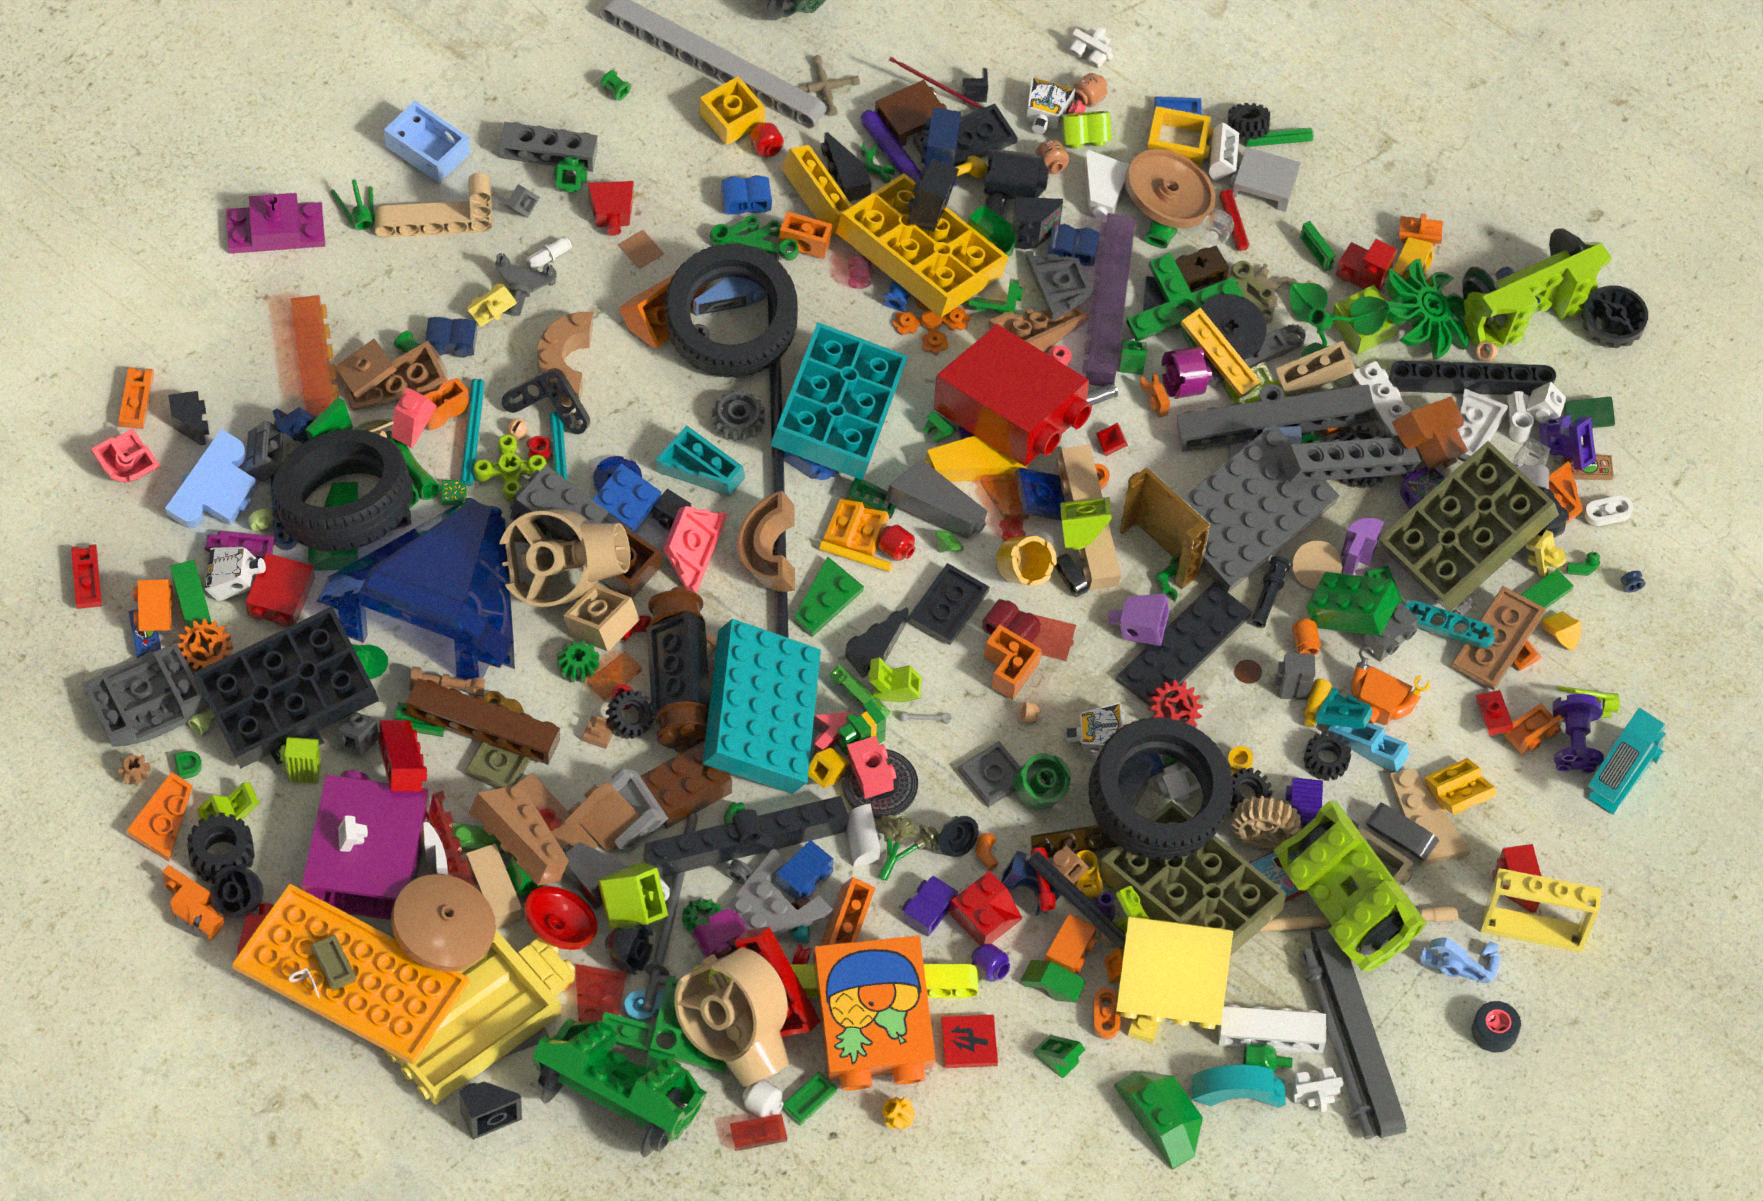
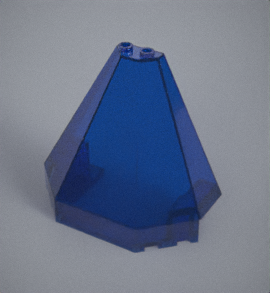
(439, 579)

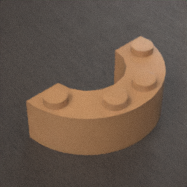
(561, 339)
(757, 539)

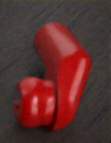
(640, 626)

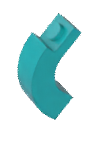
(1238, 1081)

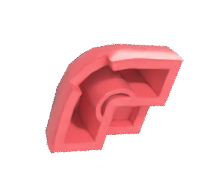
(125, 457)

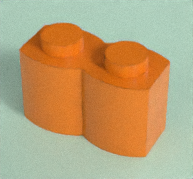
(450, 402)

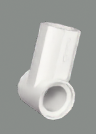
(1519, 418)

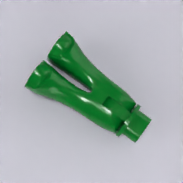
(425, 483)

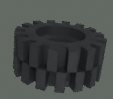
(1249, 120)
(617, 720)
(1330, 743)
(1251, 779)

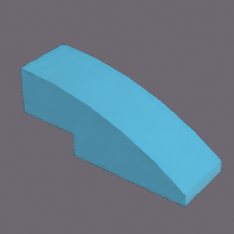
(1374, 745)

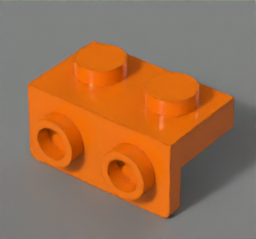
(1533, 729)

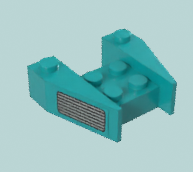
(1628, 760)

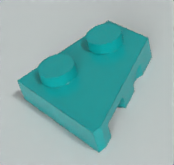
(1343, 711)

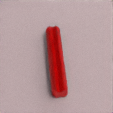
(1238, 233)

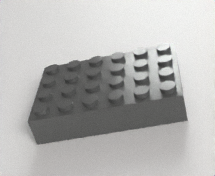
(1254, 508)

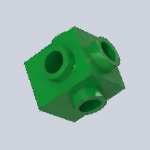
(567, 182)

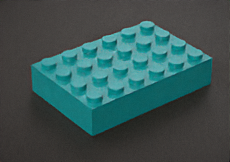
(839, 401)
(762, 706)

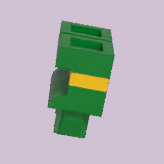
(866, 725)

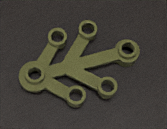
(1243, 280)

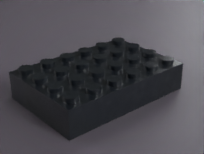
(286, 686)

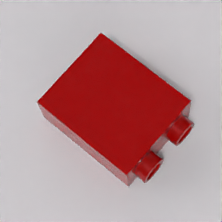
(1012, 395)

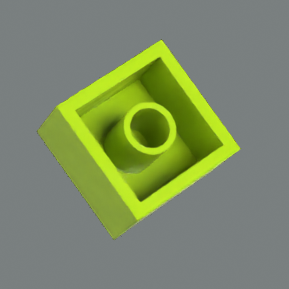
(1358, 341)

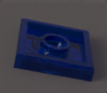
(1040, 493)

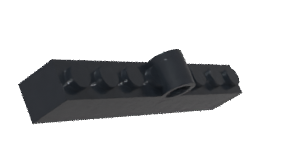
(747, 836)

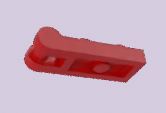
(86, 577)

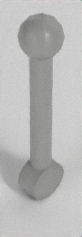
(945, 718)

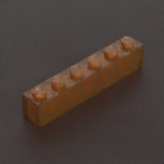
(314, 353)

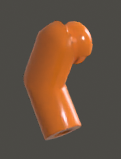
(983, 850)

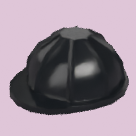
(958, 836)

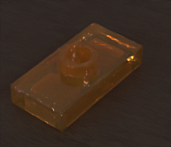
(615, 673)

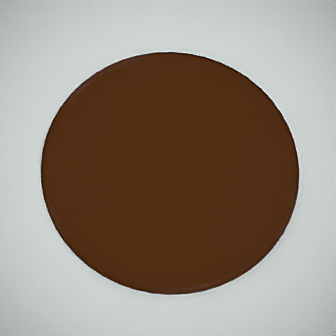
(1248, 671)

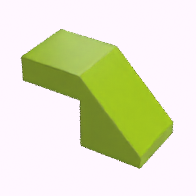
(238, 803)

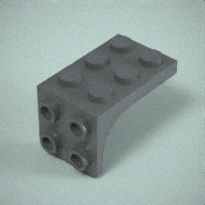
(551, 491)

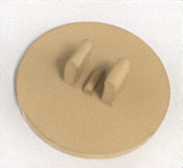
(1314, 560)

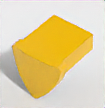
(1564, 629)

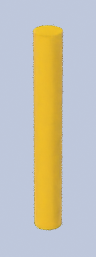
(855, 556)

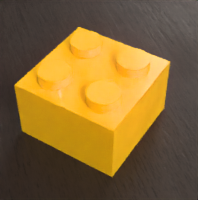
(732, 110)

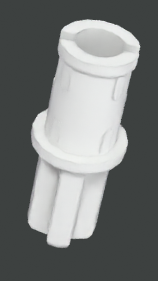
(548, 253)

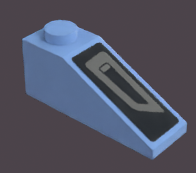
(728, 295)

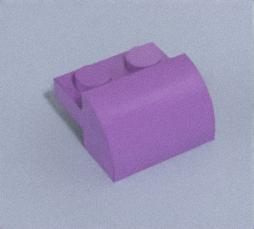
(1360, 543)

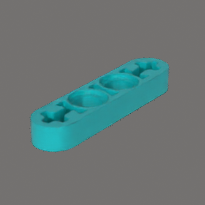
(1450, 620)

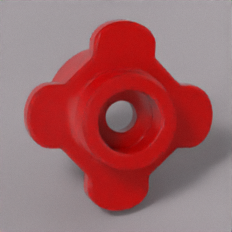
(539, 442)

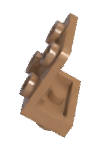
(603, 815)

